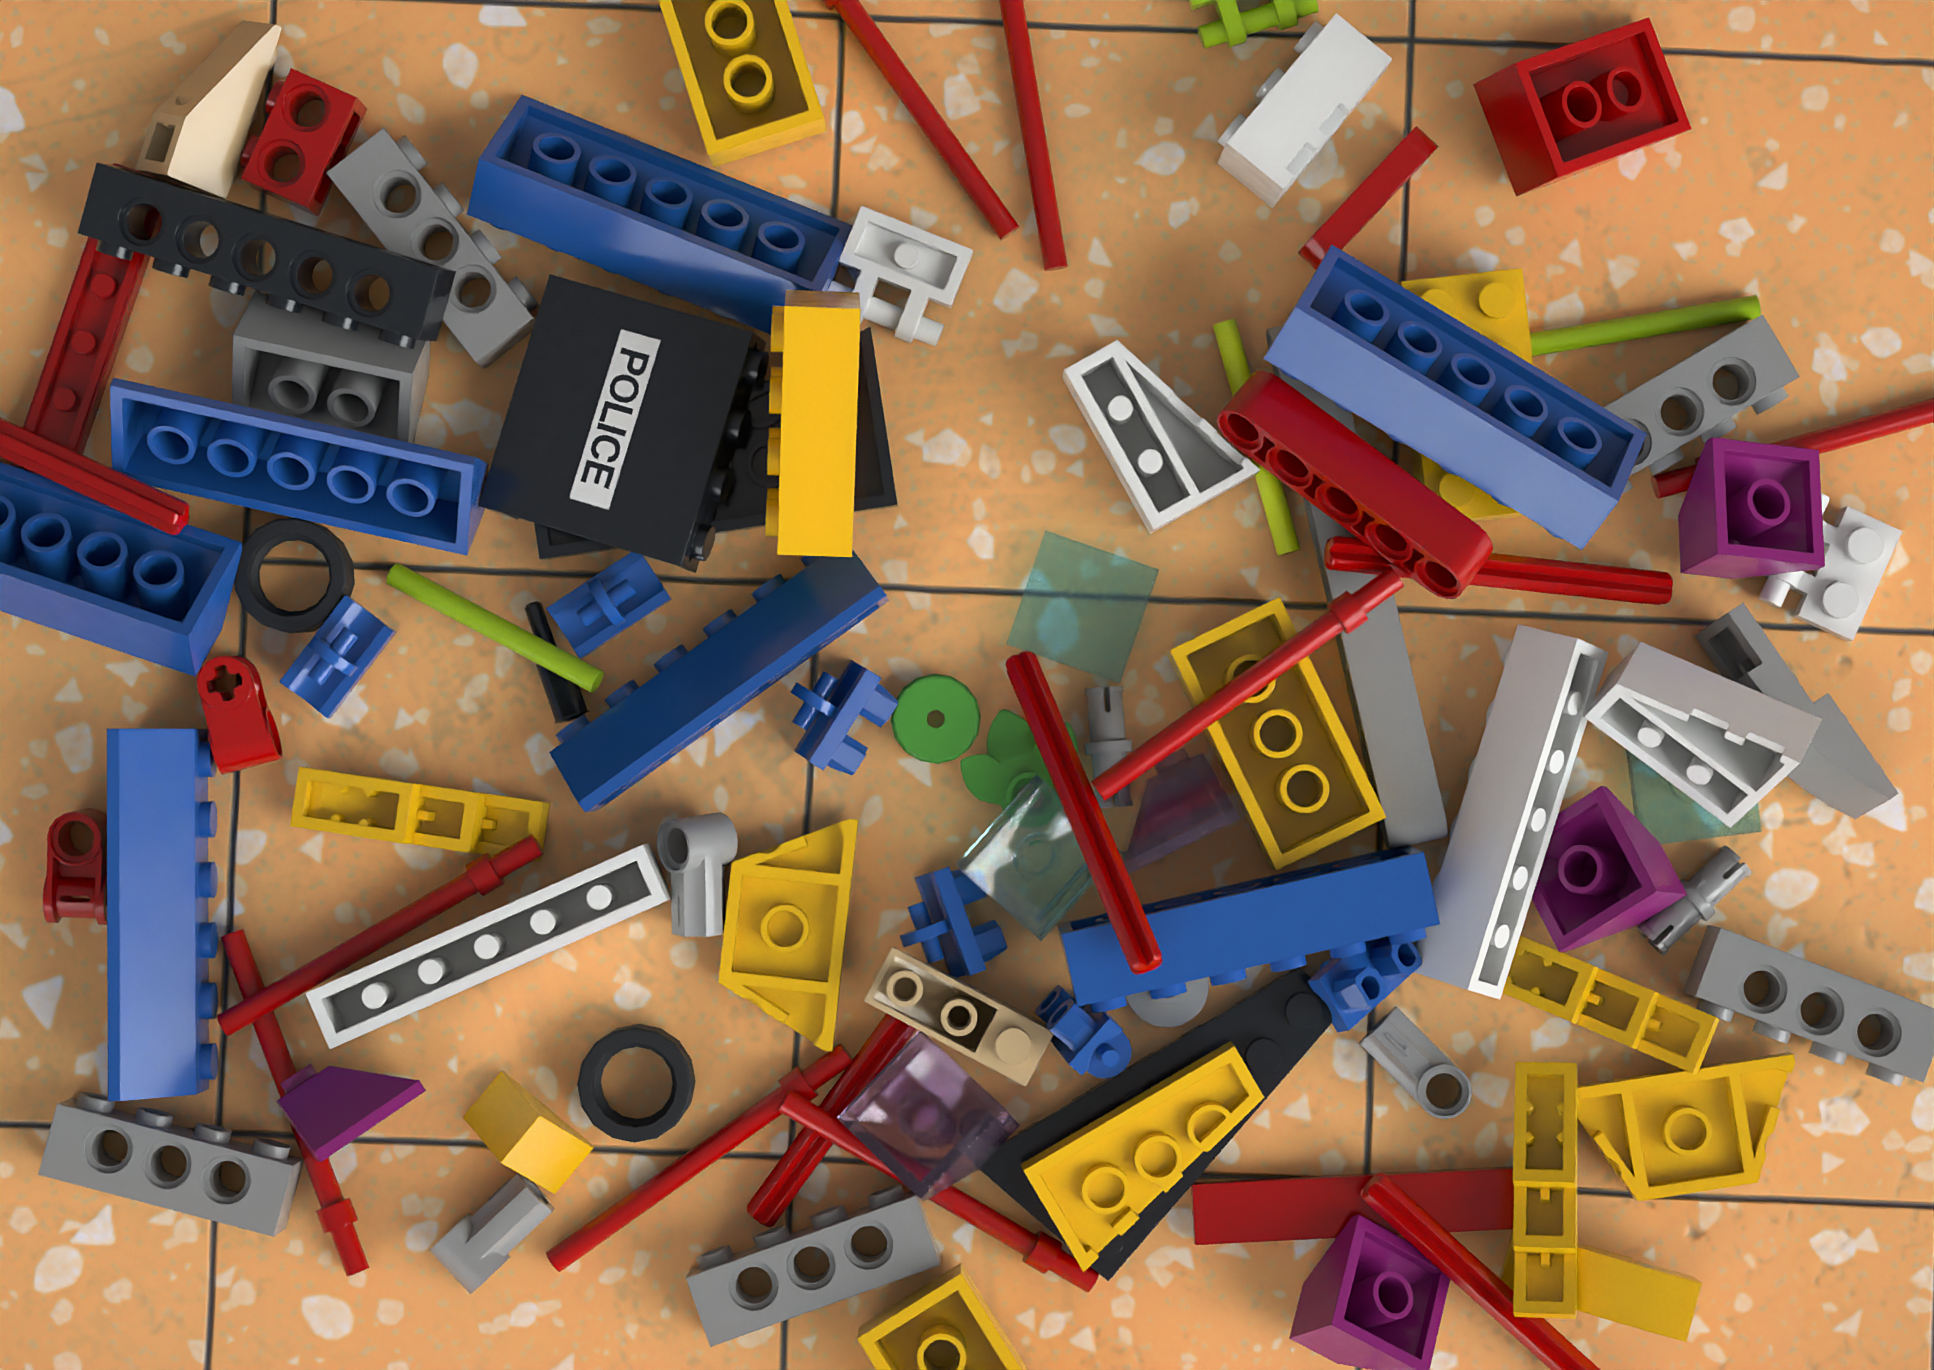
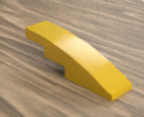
(414, 812)
(1609, 1005)
(1545, 1190)

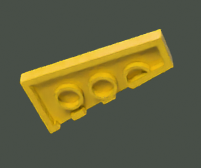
(1126, 1158)

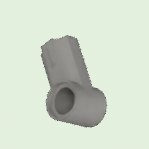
(696, 855)
(1414, 1060)
(483, 1241)

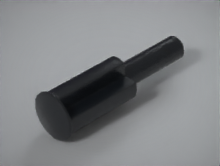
(563, 695)

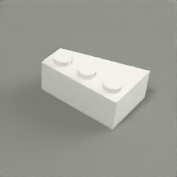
(1301, 108)

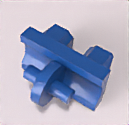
(609, 603)
(337, 656)
(831, 711)
(944, 925)
(1361, 981)
(1085, 1038)

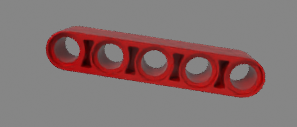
(1355, 484)

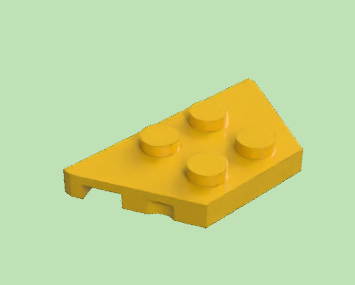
(790, 929)
(1686, 1129)

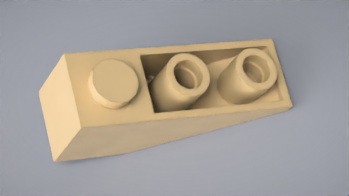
(206, 120)
(960, 1015)

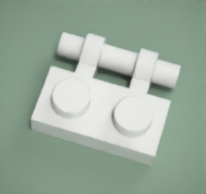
(908, 260)
(1841, 591)

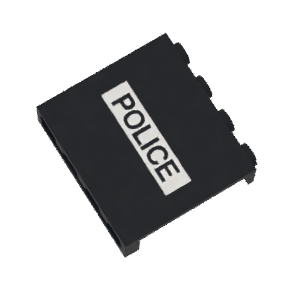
(625, 423)

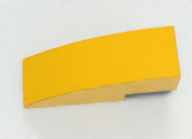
(1628, 1291)

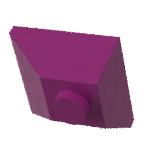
(1752, 511)
(1601, 873)
(341, 1104)
(1372, 1301)

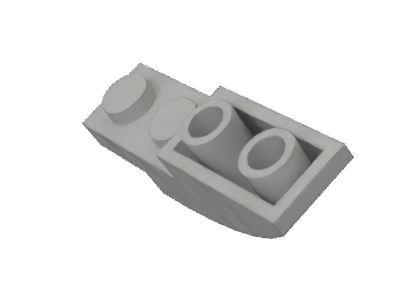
(1837, 762)

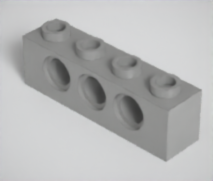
(368, 179)
(1748, 353)
(1906, 1025)
(78, 1157)
(731, 1312)

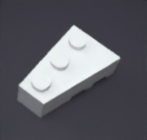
(1152, 438)
(1702, 730)

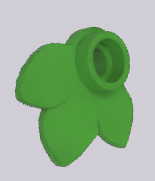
(1010, 761)

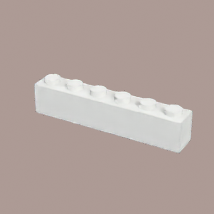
(1510, 808)
(489, 945)

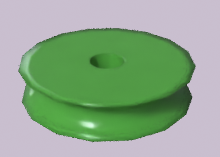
(960, 721)

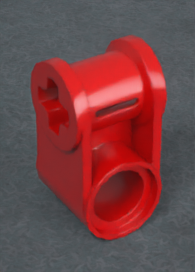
(240, 728)
(75, 871)

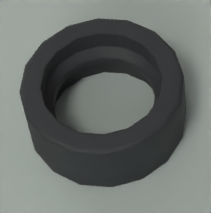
(259, 545)
(591, 1091)

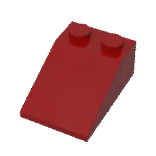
(1581, 106)

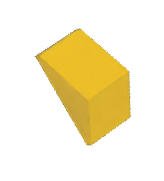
(526, 1134)

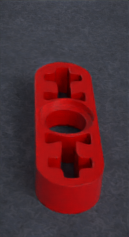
(1369, 196)

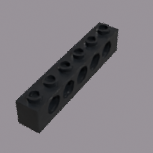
(123, 197)

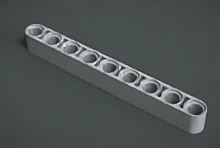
(1379, 686)

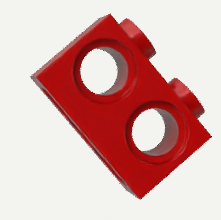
(317, 146)

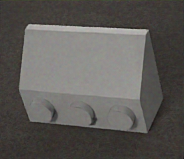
(327, 372)

